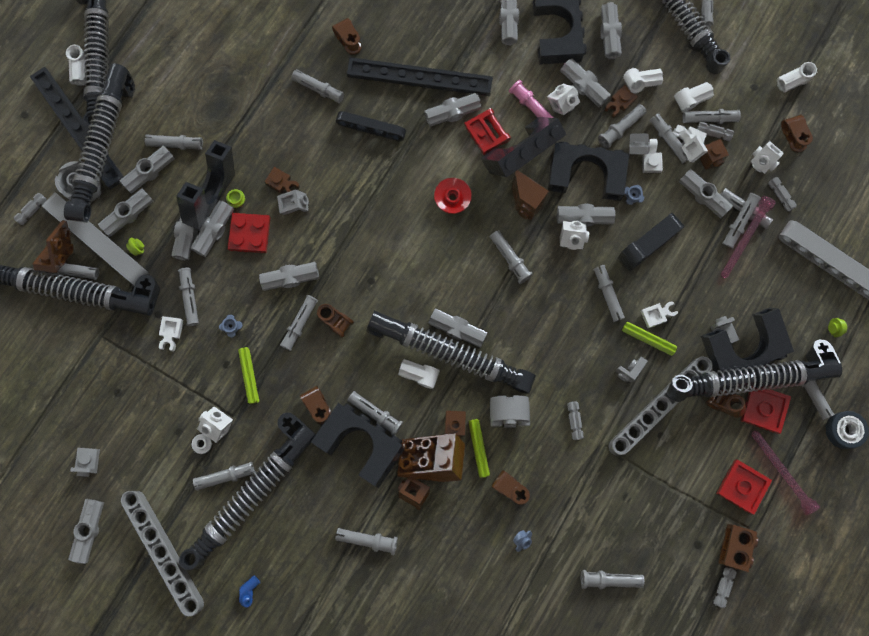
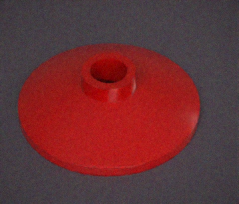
(453, 187)

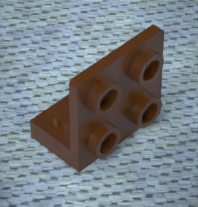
(56, 251)

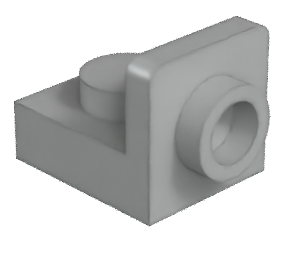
(639, 144)
(292, 202)
(726, 324)
(635, 368)
(86, 461)

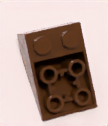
(432, 458)

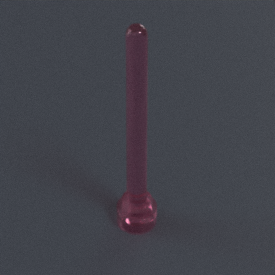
(765, 205)
(808, 505)

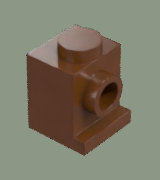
(412, 485)

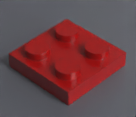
(249, 233)
(766, 409)
(744, 487)

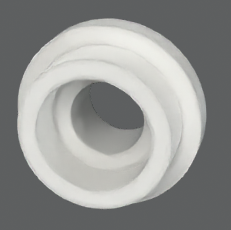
(207, 444)

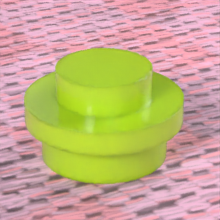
(235, 198)
(135, 246)
(837, 327)

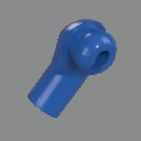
(246, 591)

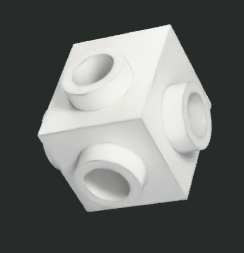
(563, 99)
(771, 154)
(573, 235)
(214, 424)

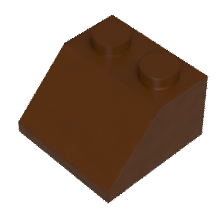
(527, 195)

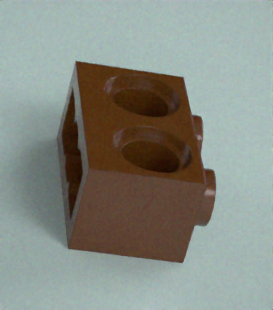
(732, 546)

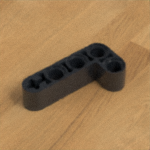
(650, 242)

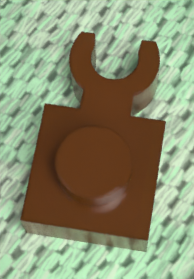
(621, 100)
(280, 180)

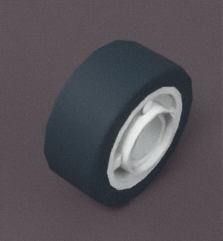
(857, 430)

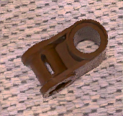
(347, 36)
(796, 131)
(337, 321)
(315, 402)
(724, 403)
(508, 486)

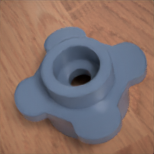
(637, 190)
(224, 326)
(522, 540)

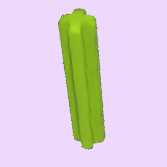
(649, 338)
(248, 375)
(479, 449)

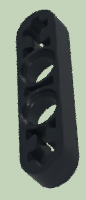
(370, 126)

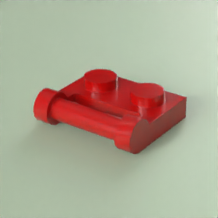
(483, 135)

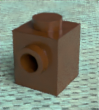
(715, 156)
(455, 423)

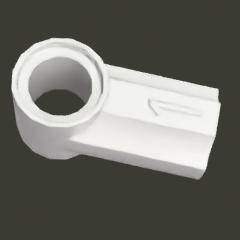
(76, 65)
(797, 77)
(638, 80)
(689, 98)
(423, 375)

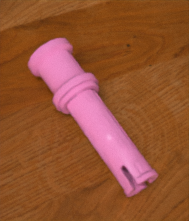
(526, 98)

